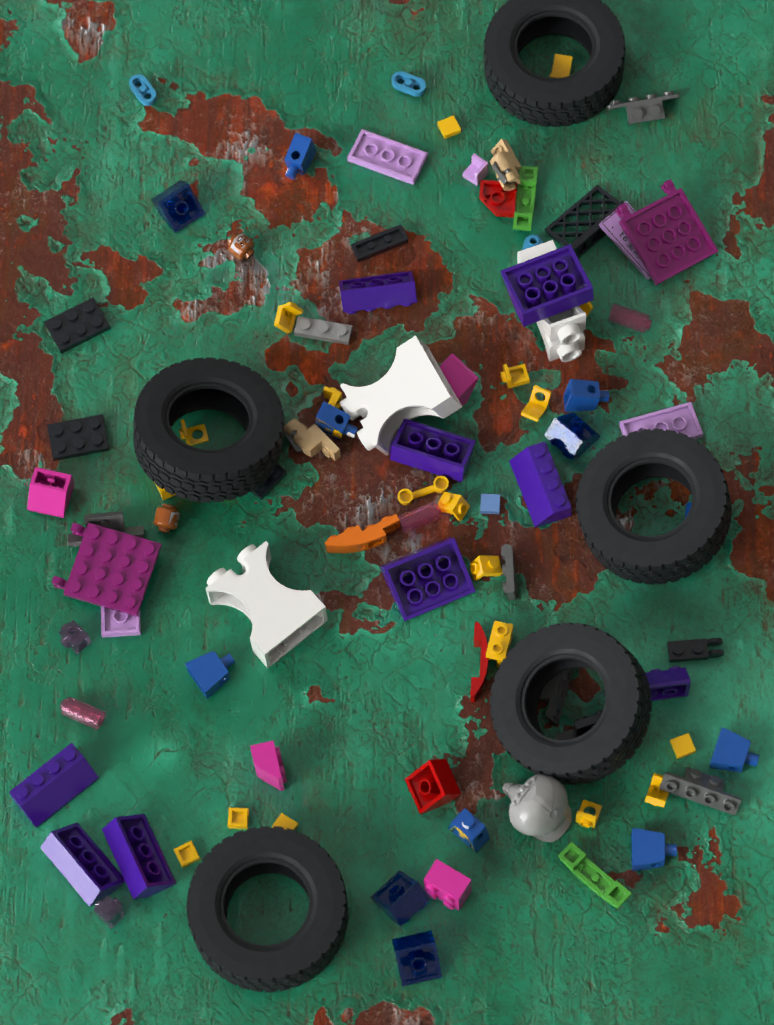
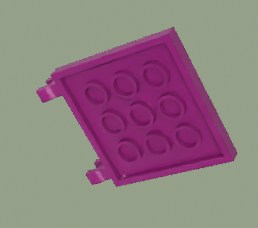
(667, 234)
(110, 569)

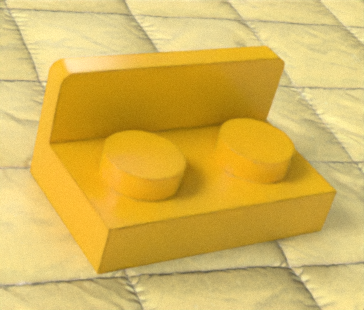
(499, 641)

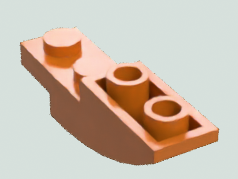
(356, 540)

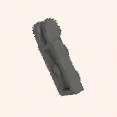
(508, 570)

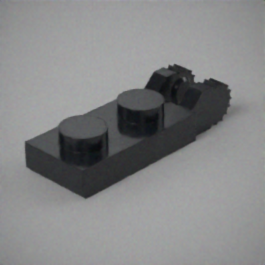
(693, 649)

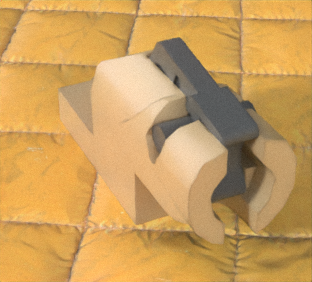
(505, 165)
(310, 440)

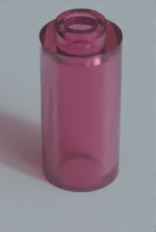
(630, 318)
(419, 517)
(82, 712)

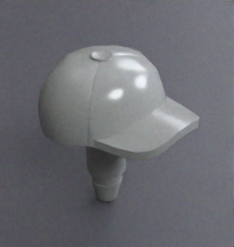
(539, 807)

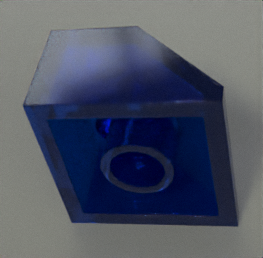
(178, 206)
(571, 435)
(400, 898)
(417, 958)

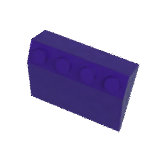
(547, 285)
(427, 578)

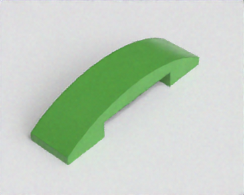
(525, 198)
(593, 876)

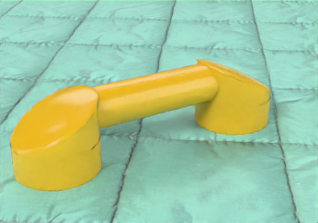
(439, 485)

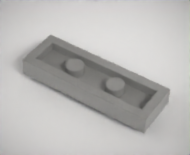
(323, 330)

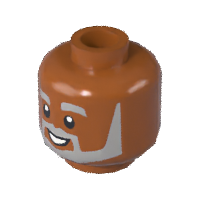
(241, 246)
(166, 518)

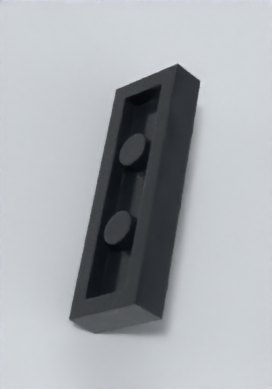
(379, 243)

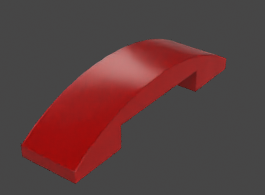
(478, 683)

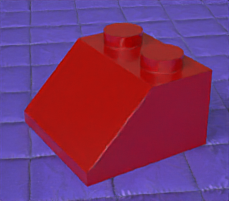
(432, 785)

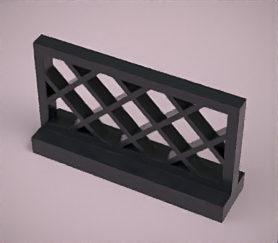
(586, 239)

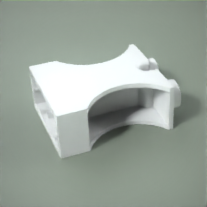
(564, 331)
(408, 390)
(277, 613)

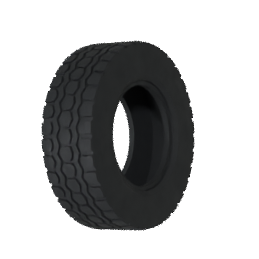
(554, 99)
(644, 457)
(202, 472)
(533, 666)
(258, 853)

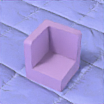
(477, 170)

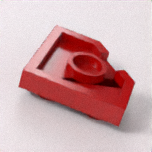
(497, 200)

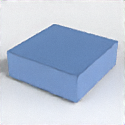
(490, 504)

